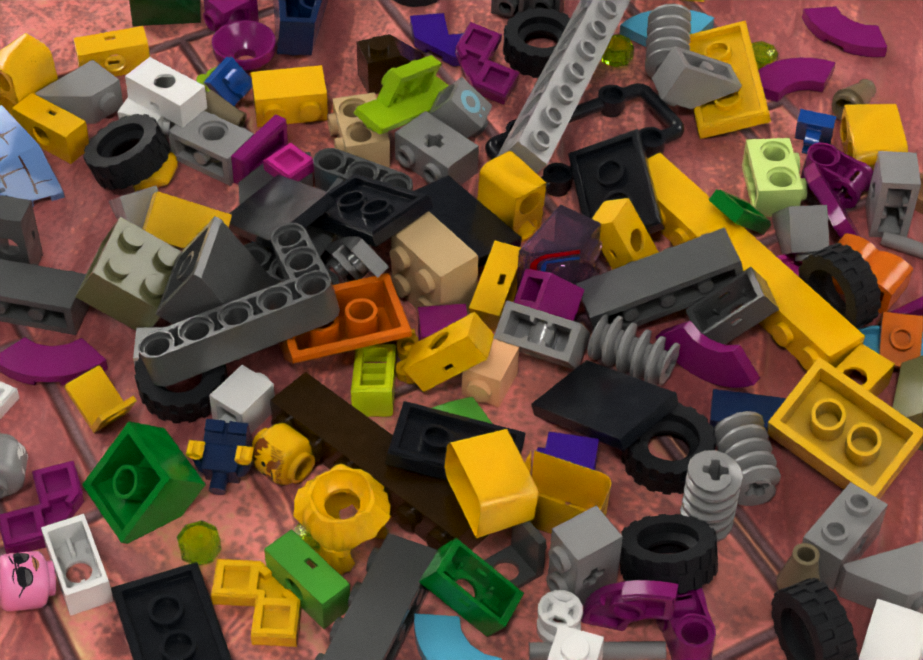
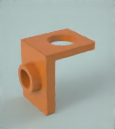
(900, 337)

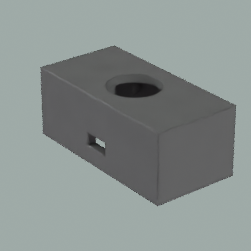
(20, 226)
(713, 313)

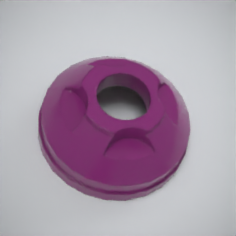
(243, 39)

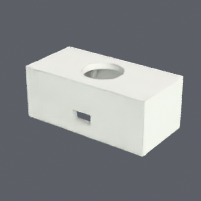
(177, 101)
(70, 544)

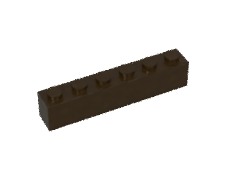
(348, 437)

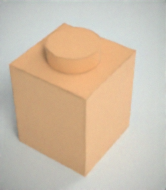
(493, 377)

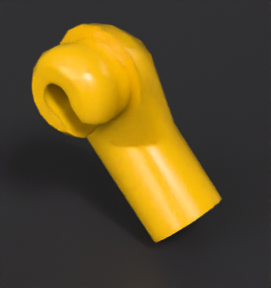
(162, 176)

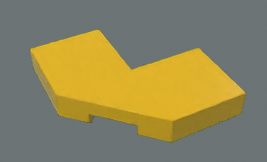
(252, 584)

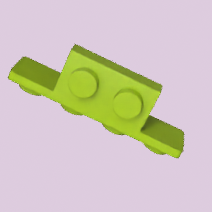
(404, 95)

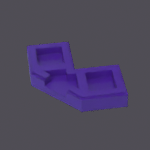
(431, 34)

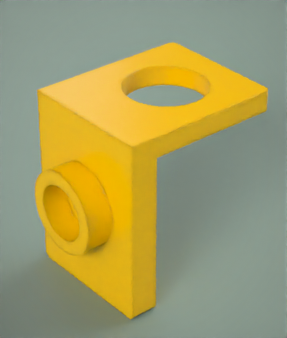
(98, 399)

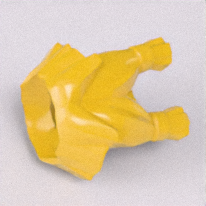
(319, 506)

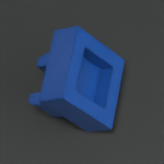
(229, 81)
(814, 128)

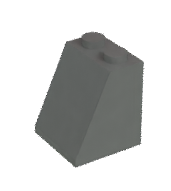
(210, 274)

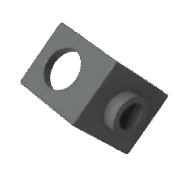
(525, 553)

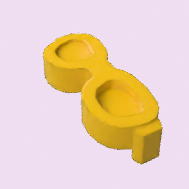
(403, 348)

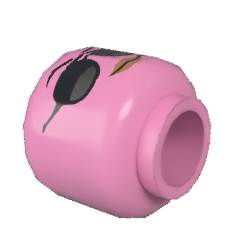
(26, 581)

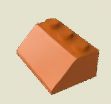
(367, 317)

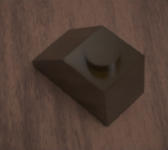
(378, 56)

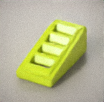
(374, 382)

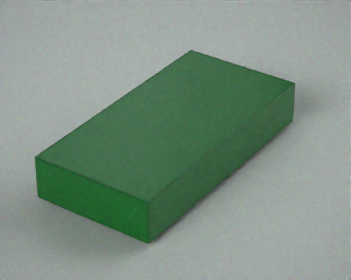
(740, 211)

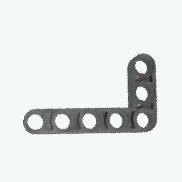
(250, 322)

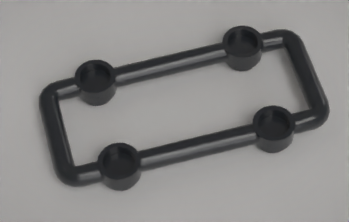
(611, 103)

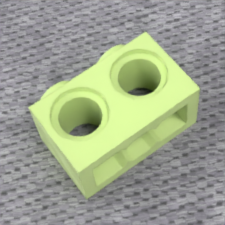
(772, 175)

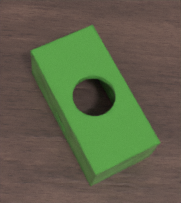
(320, 590)

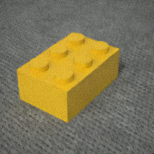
(845, 430)

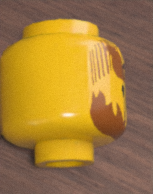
(282, 454)

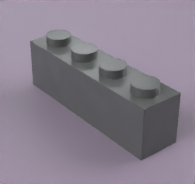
(662, 281)
(41, 297)
(382, 604)

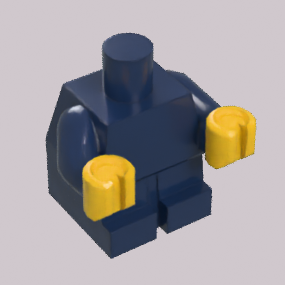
(223, 454)

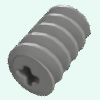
(667, 27)
(632, 352)
(747, 442)
(712, 490)

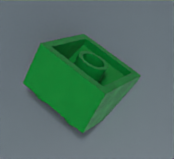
(142, 482)

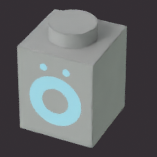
(462, 108)

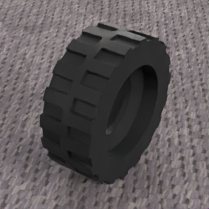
(530, 25)
(127, 151)
(854, 278)
(178, 406)
(663, 474)
(689, 540)
(812, 623)

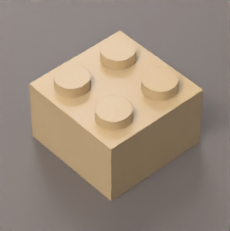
(432, 265)

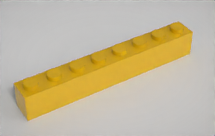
(804, 319)

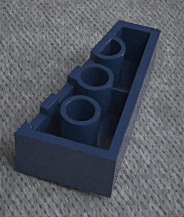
(297, 25)

